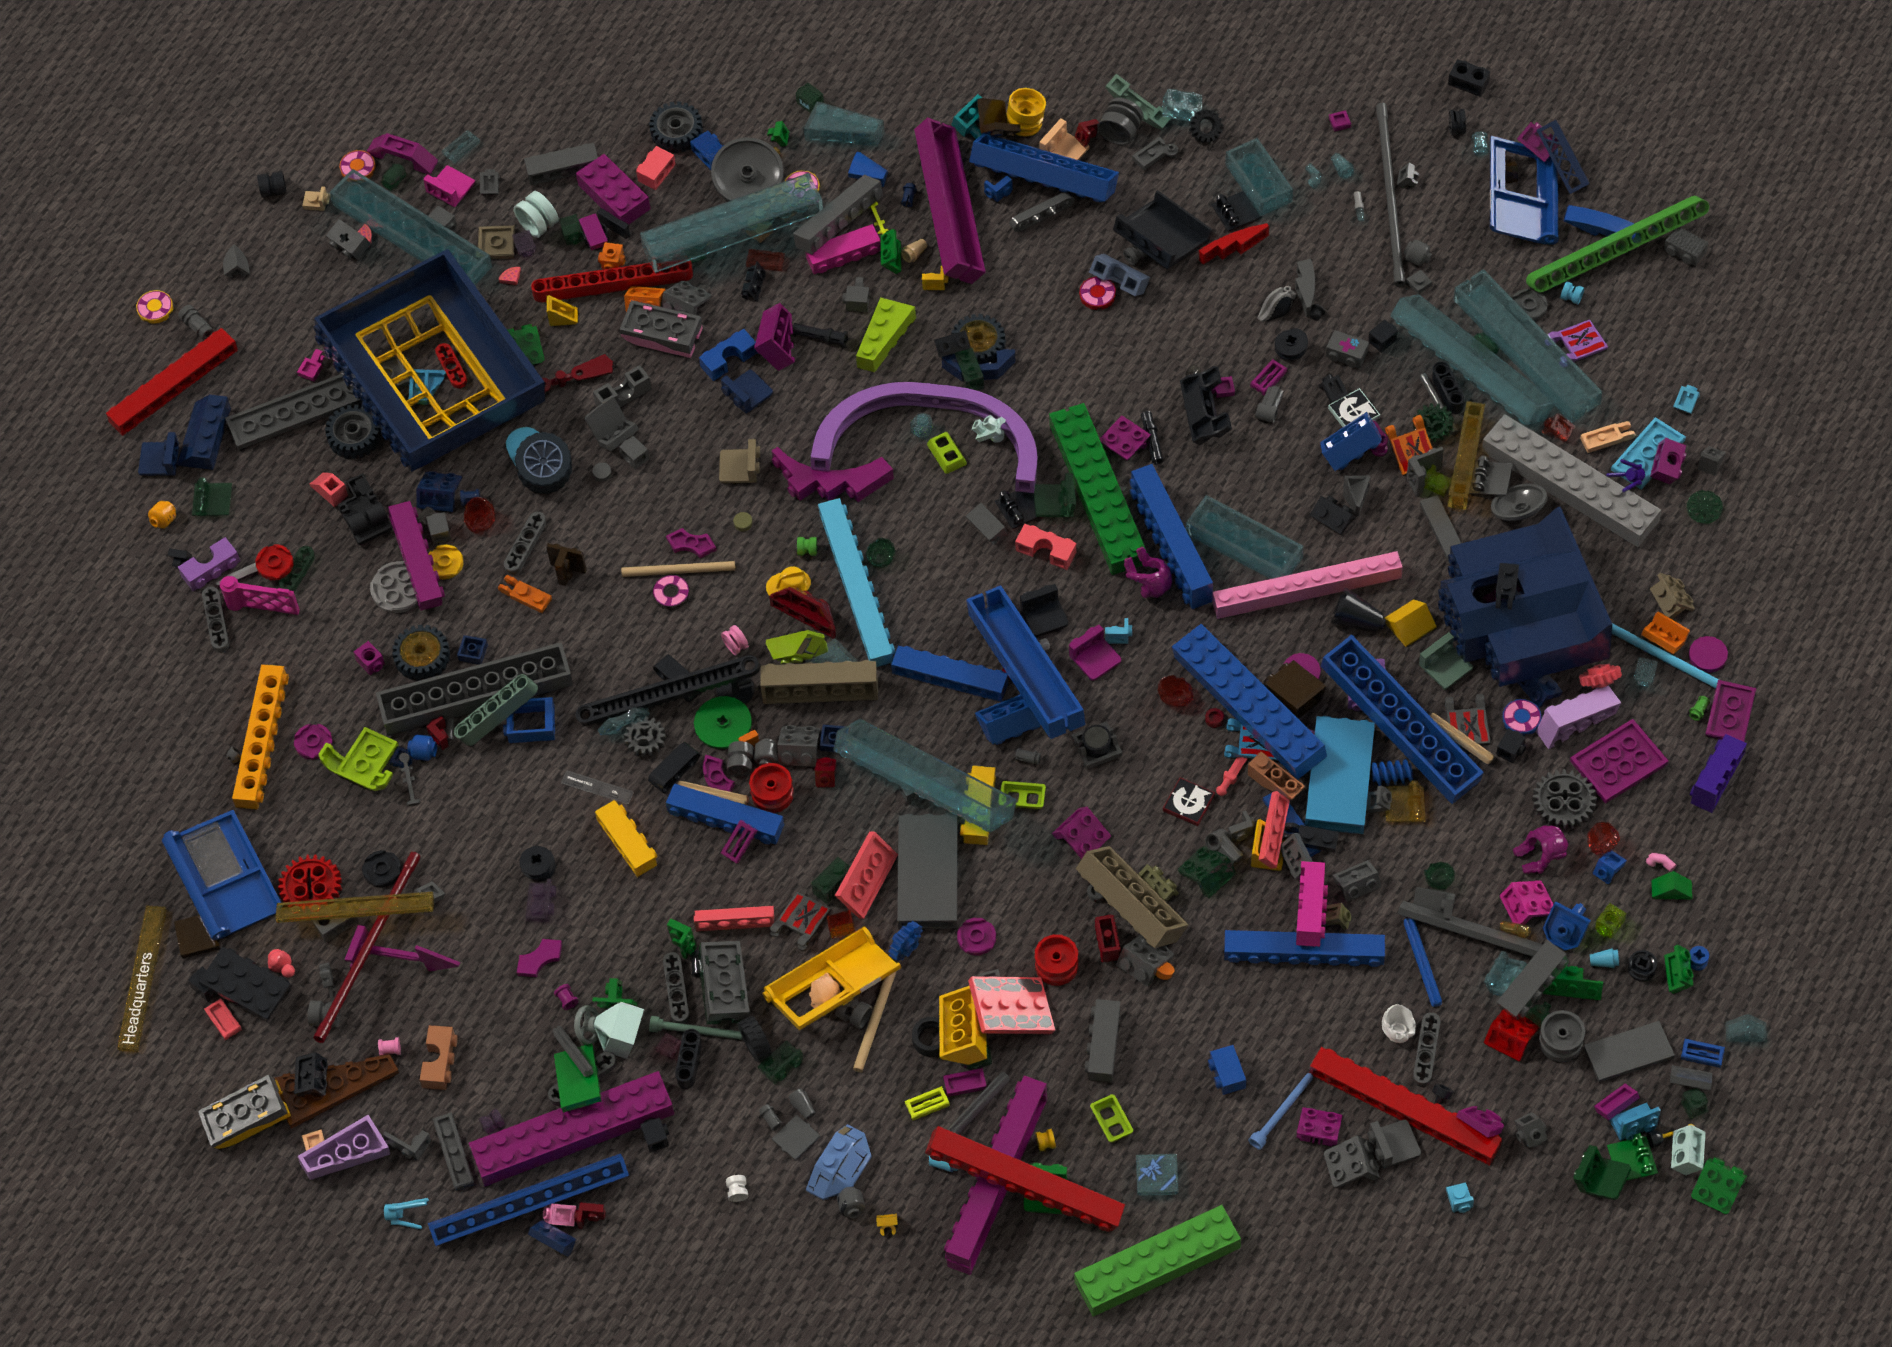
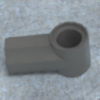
(1268, 408)
(1223, 845)

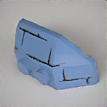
(840, 1163)

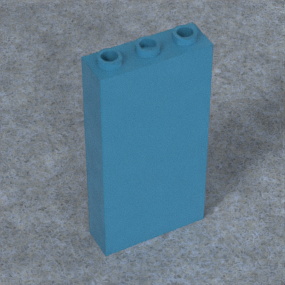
(1342, 779)

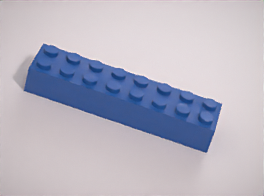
(1044, 167)
(1171, 536)

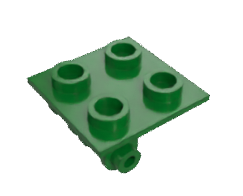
(1636, 1154)

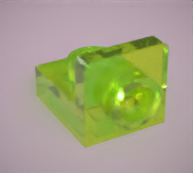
(1436, 481)

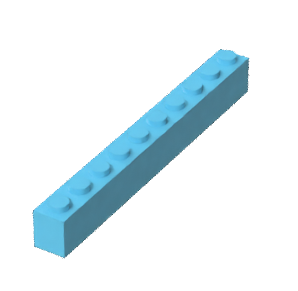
(855, 582)

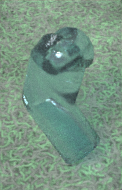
(1315, 175)

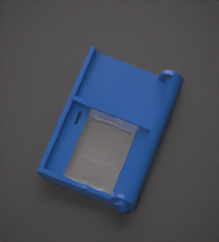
(222, 885)

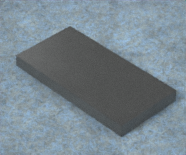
(1628, 1051)

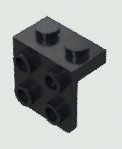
(1043, 610)

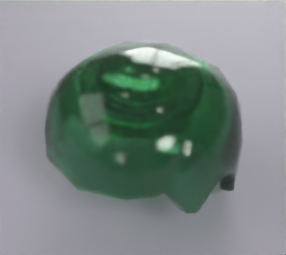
(880, 553)
(1439, 875)

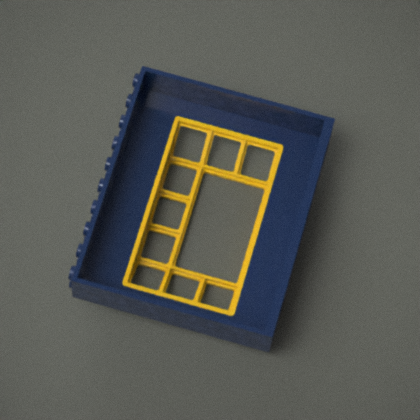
(468, 325)

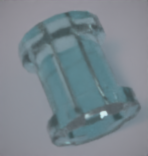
(1480, 144)

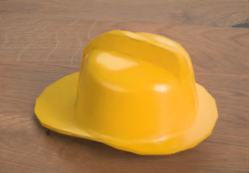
(787, 578)

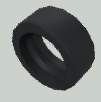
(928, 1051)

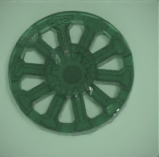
(1704, 506)

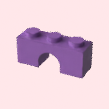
(198, 574)

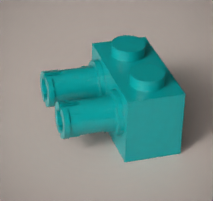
(967, 119)

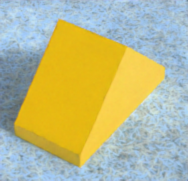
(560, 312)

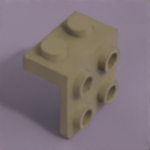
(740, 464)

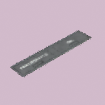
(597, 787)

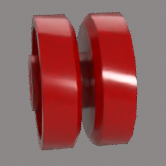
(771, 787)
(1056, 960)

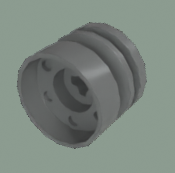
(1120, 121)

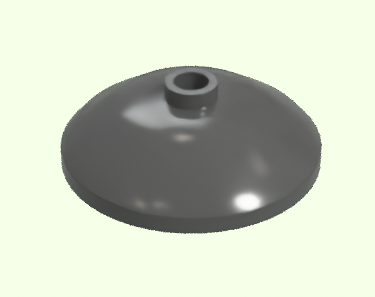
(1520, 503)

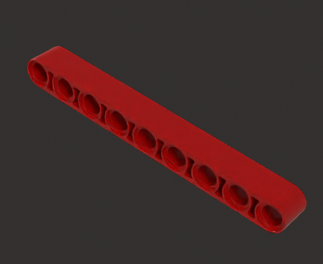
(600, 281)

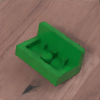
(891, 251)
(1678, 969)

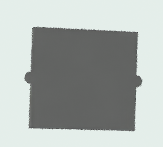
(796, 1137)

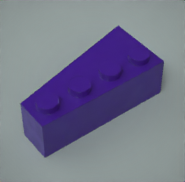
(1717, 773)

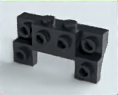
(1201, 407)

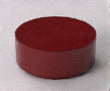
(1214, 718)

